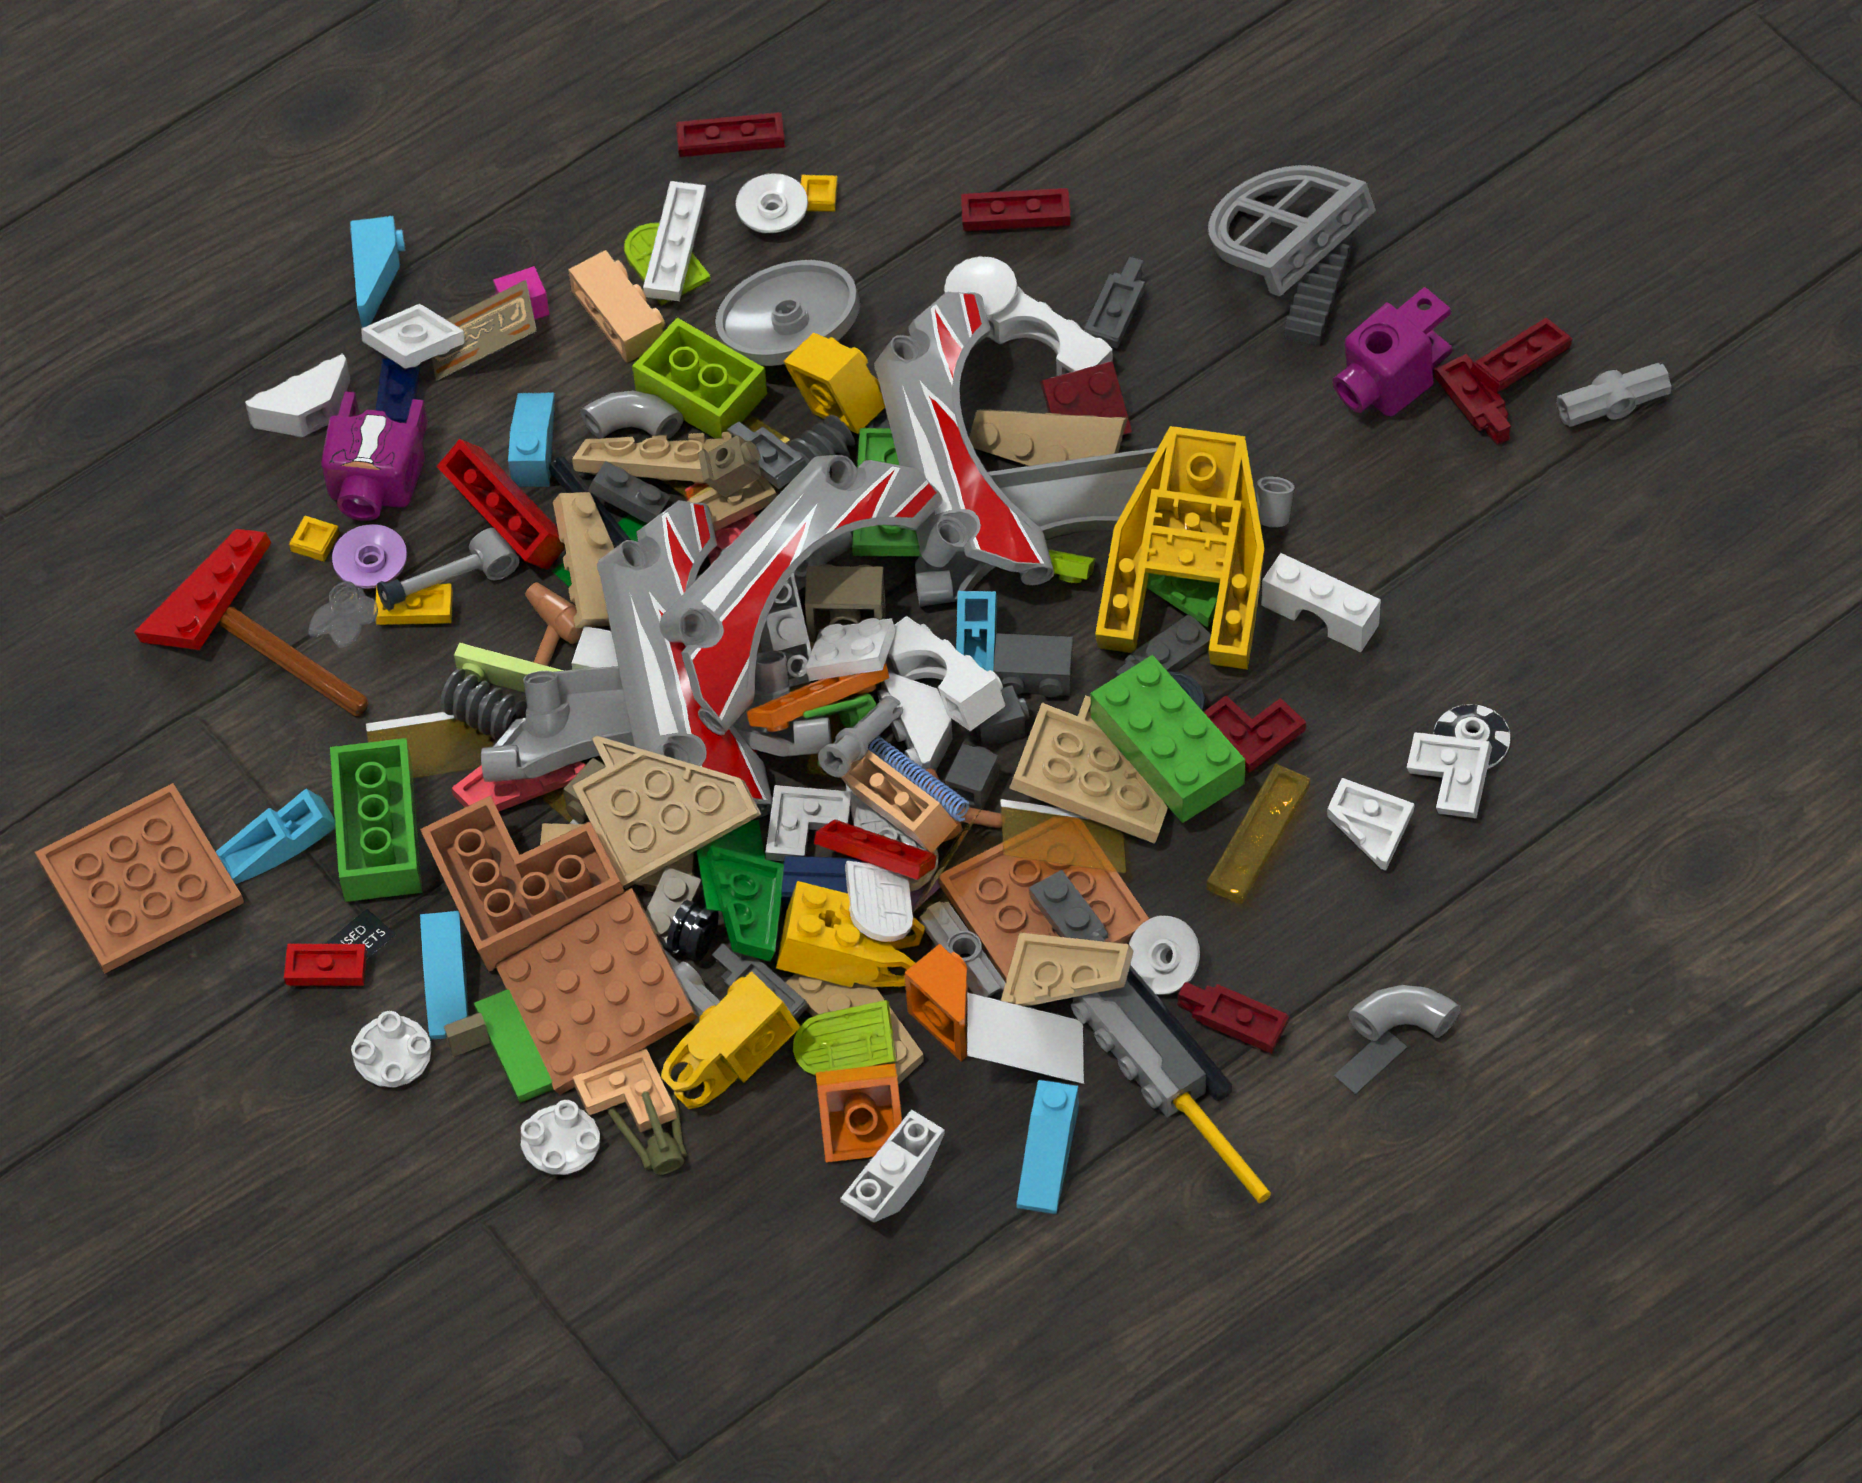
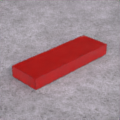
(875, 849)

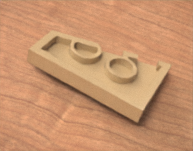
(1063, 968)

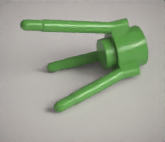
(849, 711)

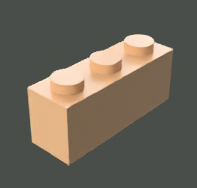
(616, 305)
(899, 801)

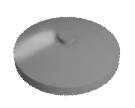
(783, 306)

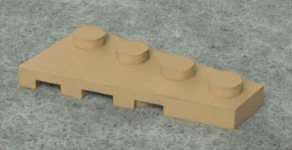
(1045, 437)

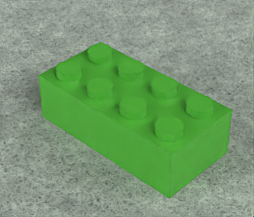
(1167, 738)
(375, 820)

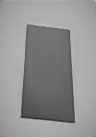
(1370, 1061)

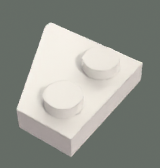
(1370, 819)

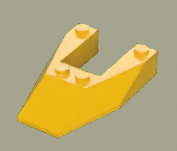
(1189, 521)

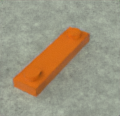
(778, 712)

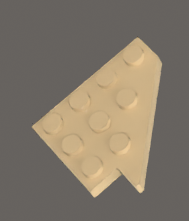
(1082, 771)
(658, 808)

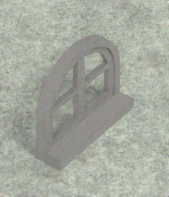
(1312, 235)

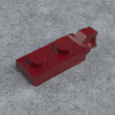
(1474, 398)
(1234, 1015)

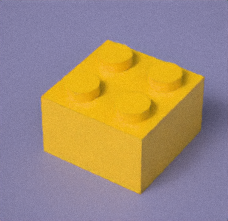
(836, 381)

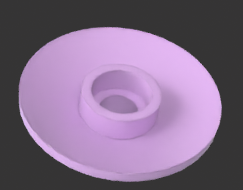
(368, 545)

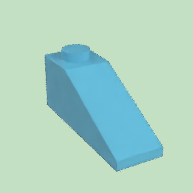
(376, 262)
(531, 439)
(977, 626)
(1048, 1146)

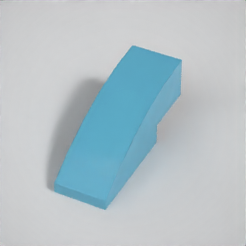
(276, 836)
(443, 970)

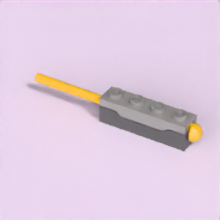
(1159, 1065)

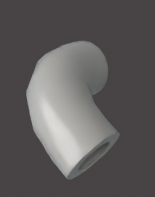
(631, 410)
(1403, 1006)

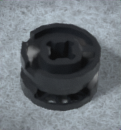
(692, 930)

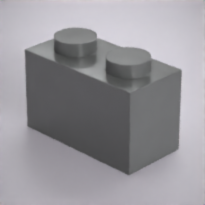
(1034, 663)

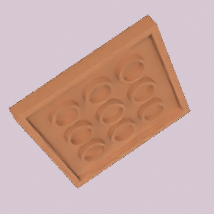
(139, 878)
(997, 906)
(596, 990)

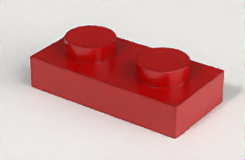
(325, 964)

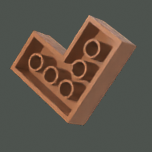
(511, 896)

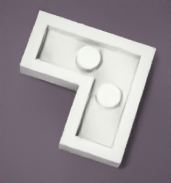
(1459, 763)
(796, 812)

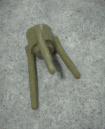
(663, 1152)

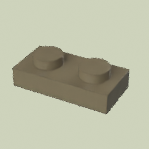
(669, 895)

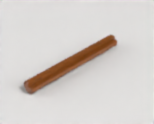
(294, 661)

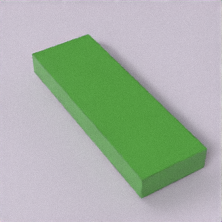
(514, 1046)

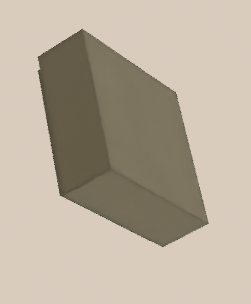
(466, 1034)

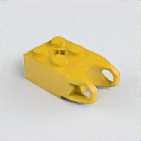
(827, 946)
(730, 1041)

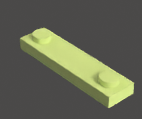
(496, 667)

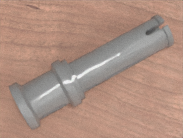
(853, 743)

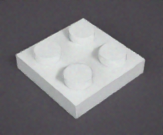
(412, 336)
(850, 649)

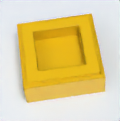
(820, 192)
(314, 538)

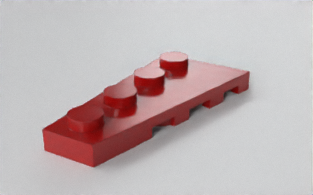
(203, 598)

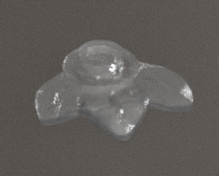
(344, 614)

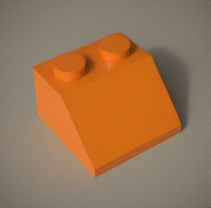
(939, 998)
(858, 1110)

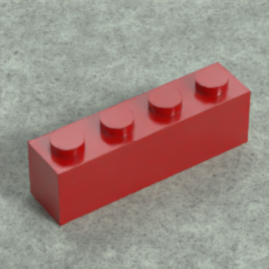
(502, 503)

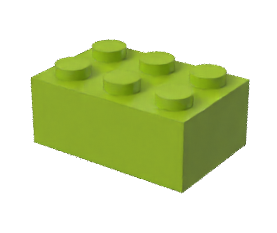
(700, 378)

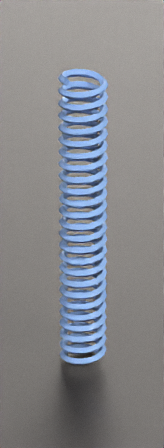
(949, 808)

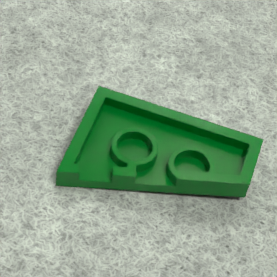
(749, 899)

